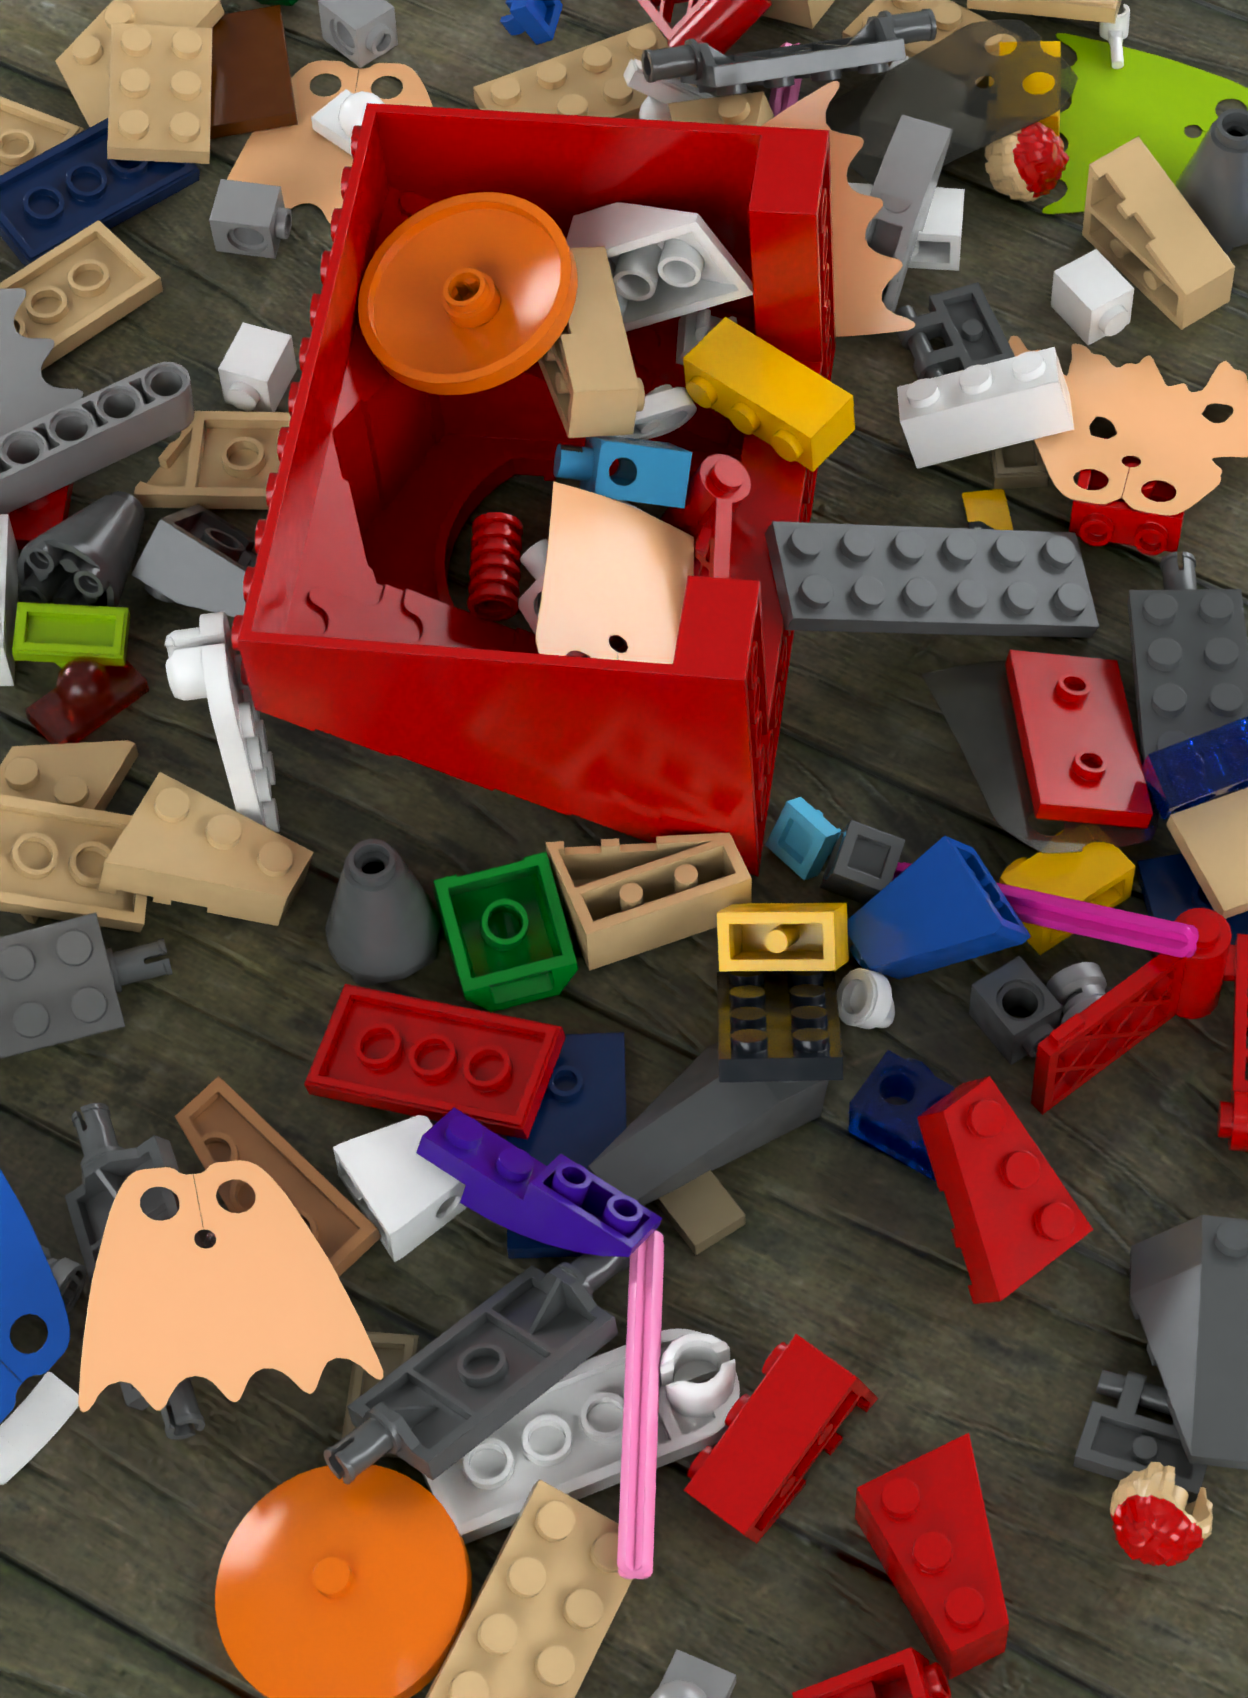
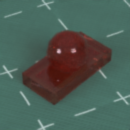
(85, 699)

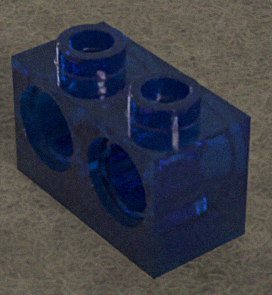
(1199, 768)
(896, 1127)

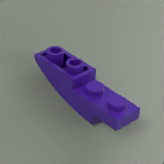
(548, 1203)

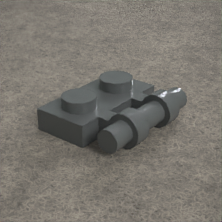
(966, 327)
(1123, 1442)

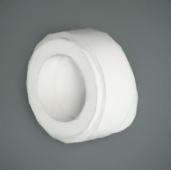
(865, 1000)

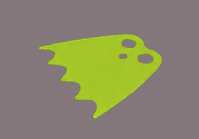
(1143, 99)

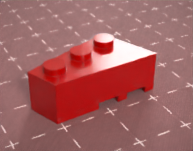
(999, 1188)
(939, 1553)

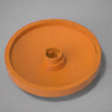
(467, 293)
(343, 1587)

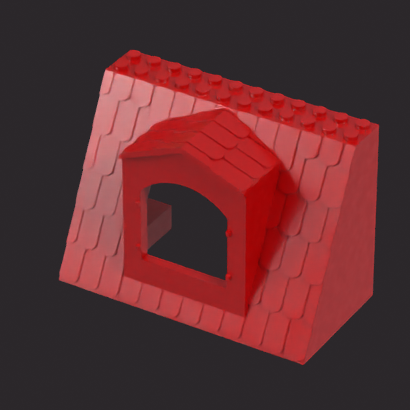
(376, 479)

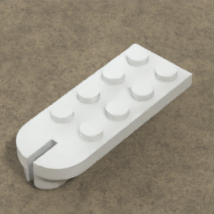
(208, 667)
(576, 1432)

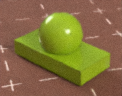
(70, 632)

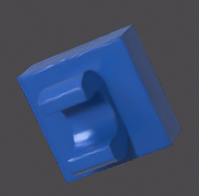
(535, 17)

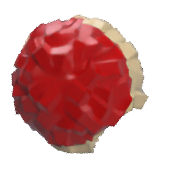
(1026, 162)
(1154, 1517)

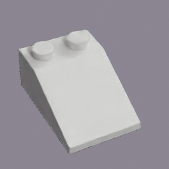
(660, 261)

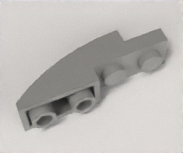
(907, 189)

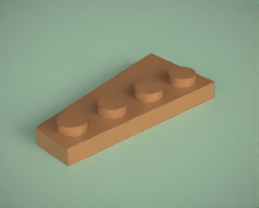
(229, 1129)

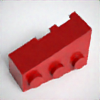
(776, 1437)

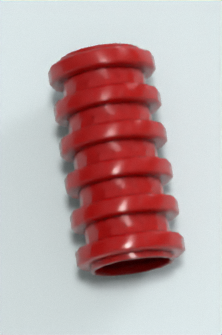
(495, 566)

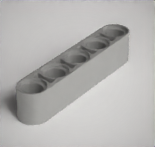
(93, 433)

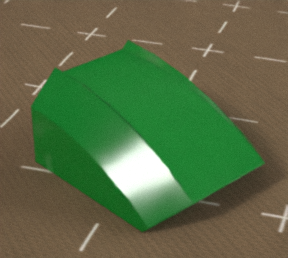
(507, 933)

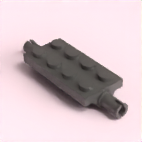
(867, 52)
(1186, 657)
(65, 983)
(103, 1173)
(481, 1370)

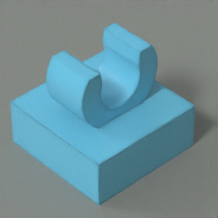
(802, 838)

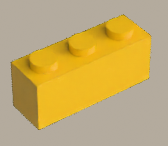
(769, 394)

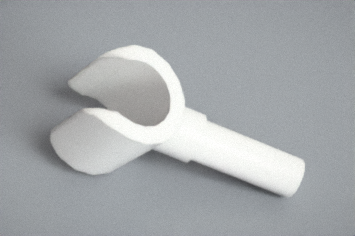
(1115, 34)

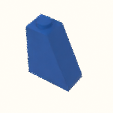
(935, 915)

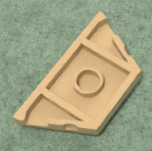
(87, 60)
(217, 462)
(67, 774)

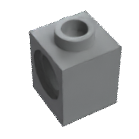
(359, 28)
(249, 218)

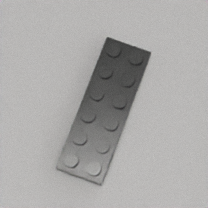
(930, 580)

